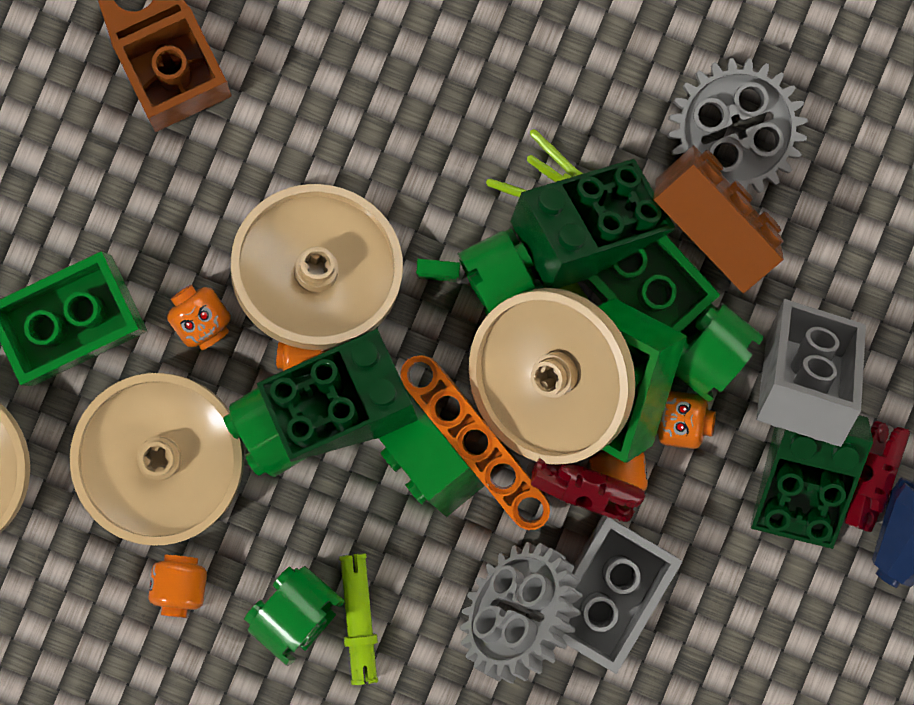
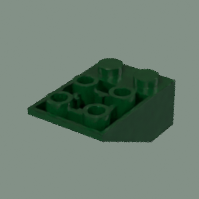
(588, 222)
(338, 398)
(810, 484)

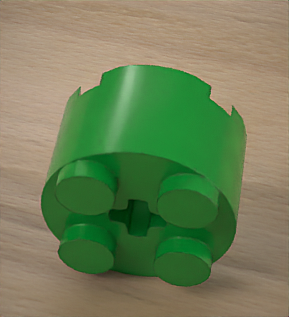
(498, 269)
(716, 350)
(253, 424)
(293, 613)

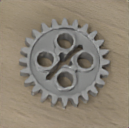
(723, 92)
(507, 642)

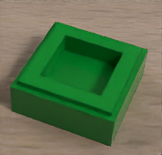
(438, 270)

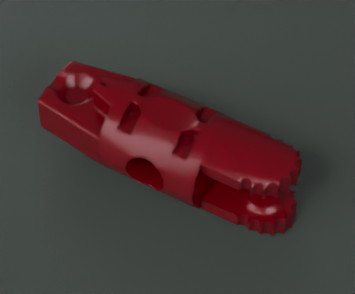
(877, 476)
(588, 489)

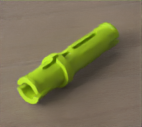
(358, 619)

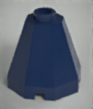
(896, 538)

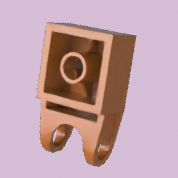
(161, 38)

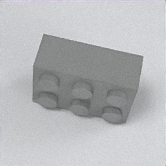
(812, 373)
(620, 589)

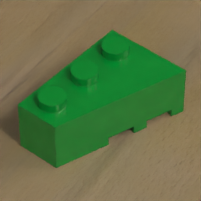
(655, 359)
(431, 464)

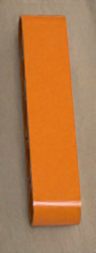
(480, 463)

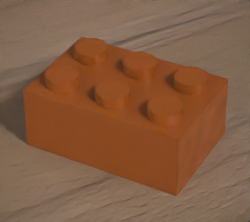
(719, 218)

